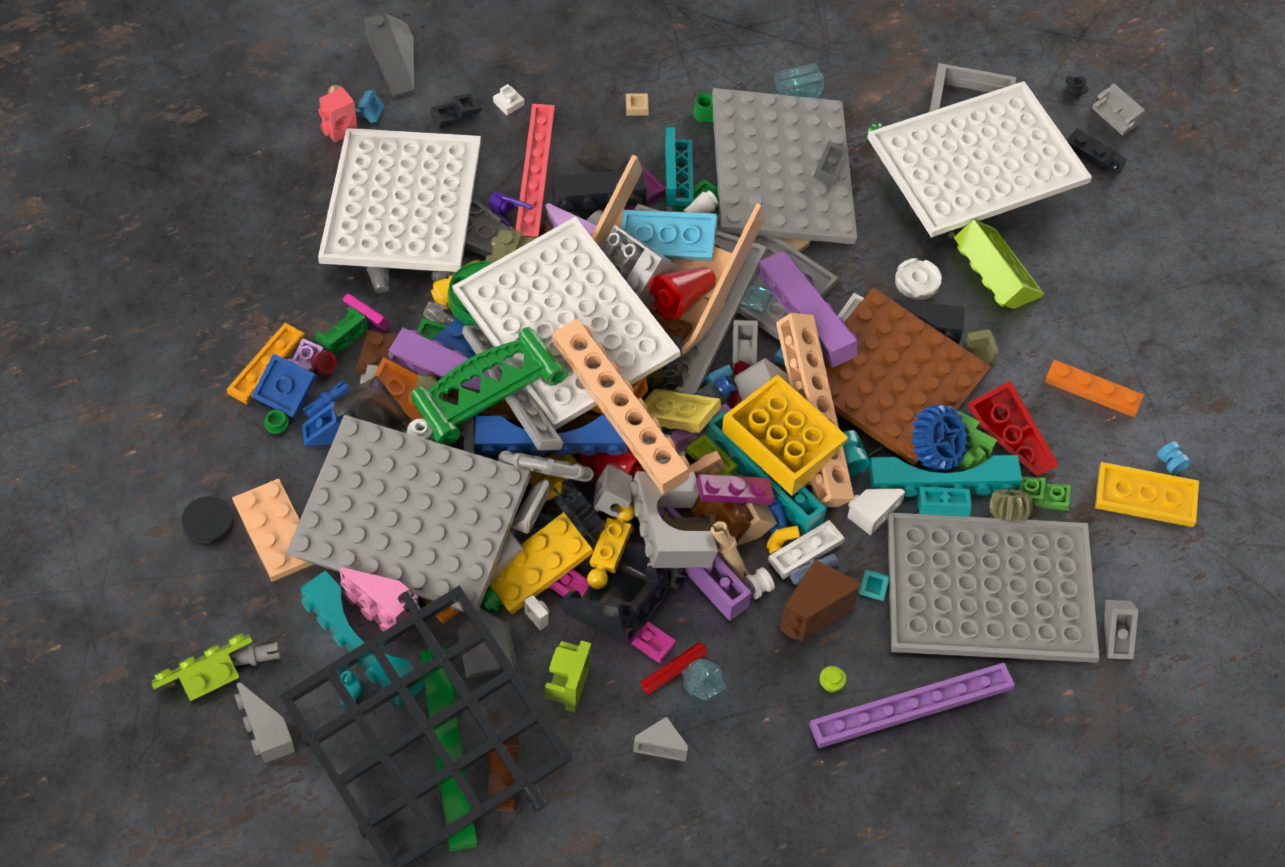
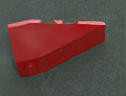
(1009, 422)

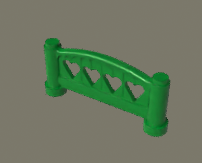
(445, 417)

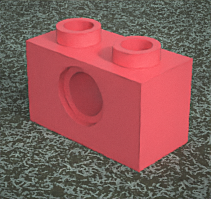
(337, 114)

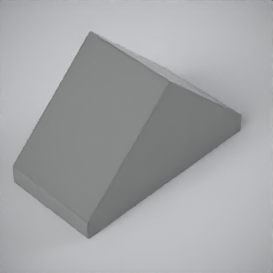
(661, 741)

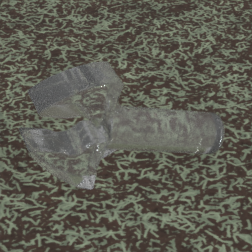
(435, 312)

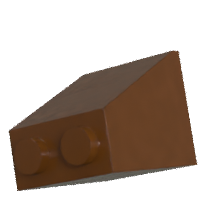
(818, 601)

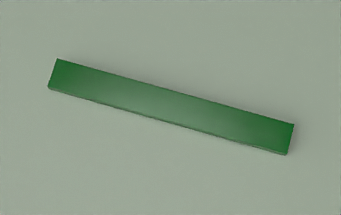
(440, 696)

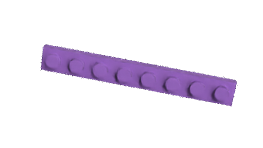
(911, 705)

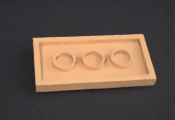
(271, 526)

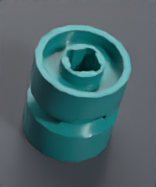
(855, 455)

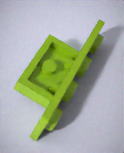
(206, 672)

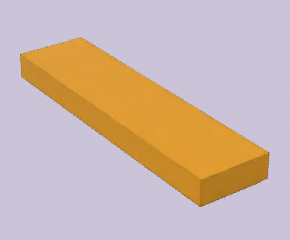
(281, 344)

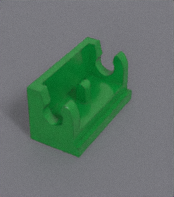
(343, 332)

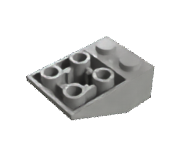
(635, 261)

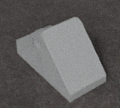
(744, 342)

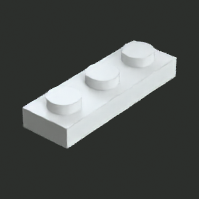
(806, 548)

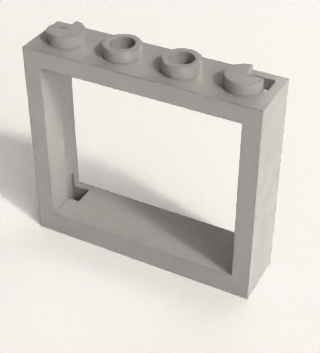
(967, 79)

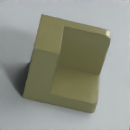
(982, 346)

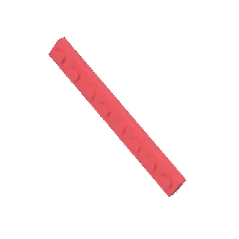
(535, 169)

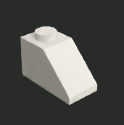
(873, 506)

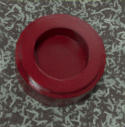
(324, 362)

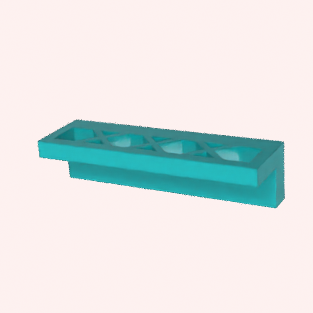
(673, 172)

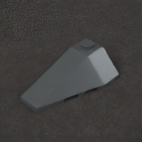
(393, 50)

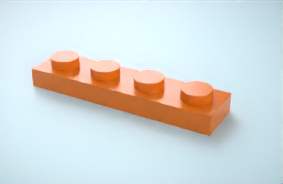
(1094, 388)

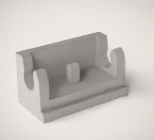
(1118, 109)
(612, 488)

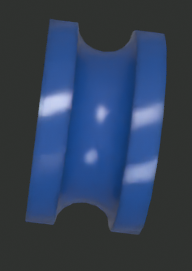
(725, 385)

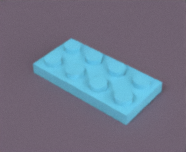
(674, 233)

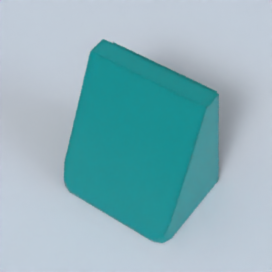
(874, 585)

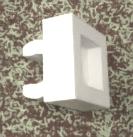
(508, 100)

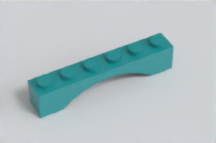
(995, 474)
(326, 600)

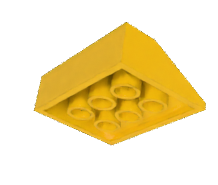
(783, 434)

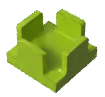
(570, 672)

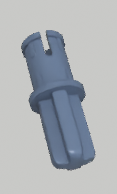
(797, 574)

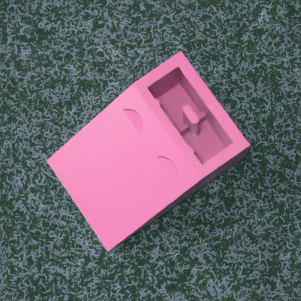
(375, 597)

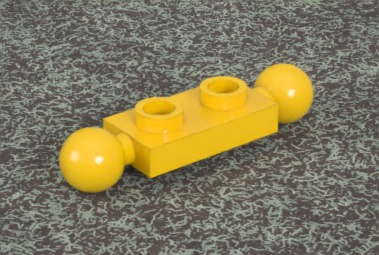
(610, 547)

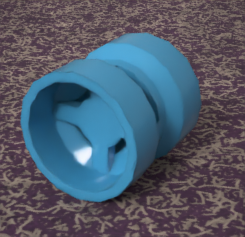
(1174, 458)

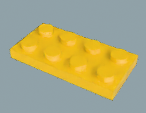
(1147, 494)
(541, 563)

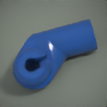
(779, 515)

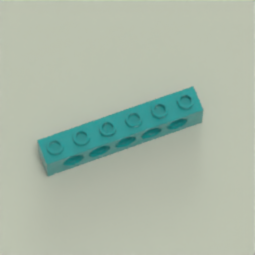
(800, 508)

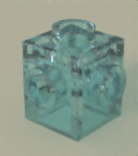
(703, 679)

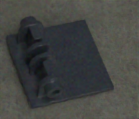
(578, 511)

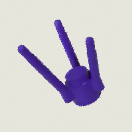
(502, 203)

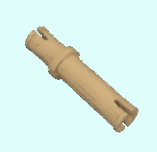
(727, 546)

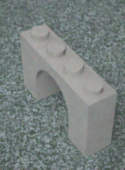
(665, 544)

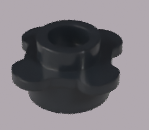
(1076, 85)

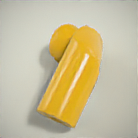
(779, 537)

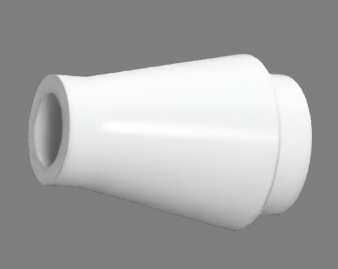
(703, 203)

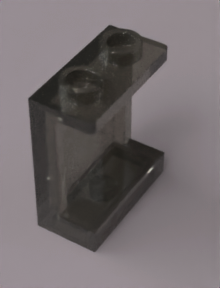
(373, 404)

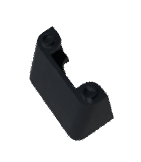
(626, 600)

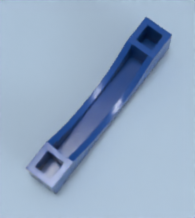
(497, 435)

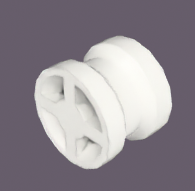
(759, 582)

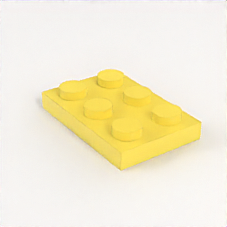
(681, 410)

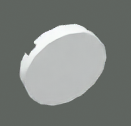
(918, 279)

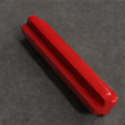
(673, 668)

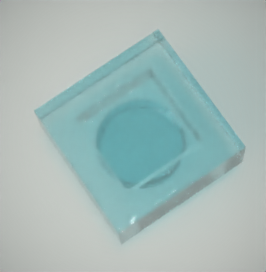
(756, 299)

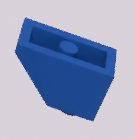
(321, 427)

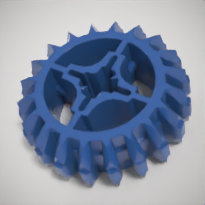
(939, 437)

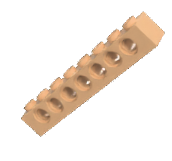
(809, 378)
(666, 475)

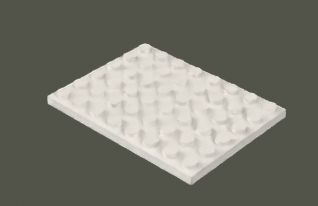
(978, 158)
(401, 200)
(548, 287)

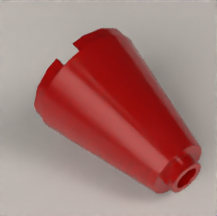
(680, 290)
(624, 462)

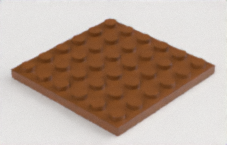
(898, 373)

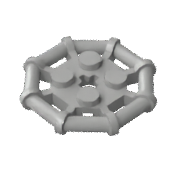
(546, 466)

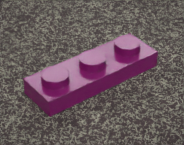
(735, 489)

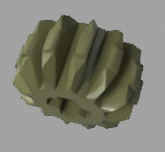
(1011, 505)

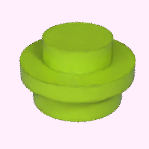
(832, 679)

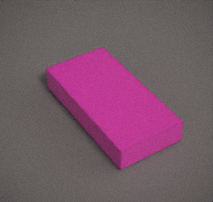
(370, 314)

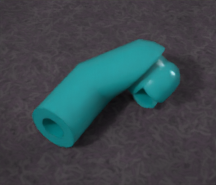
(353, 686)

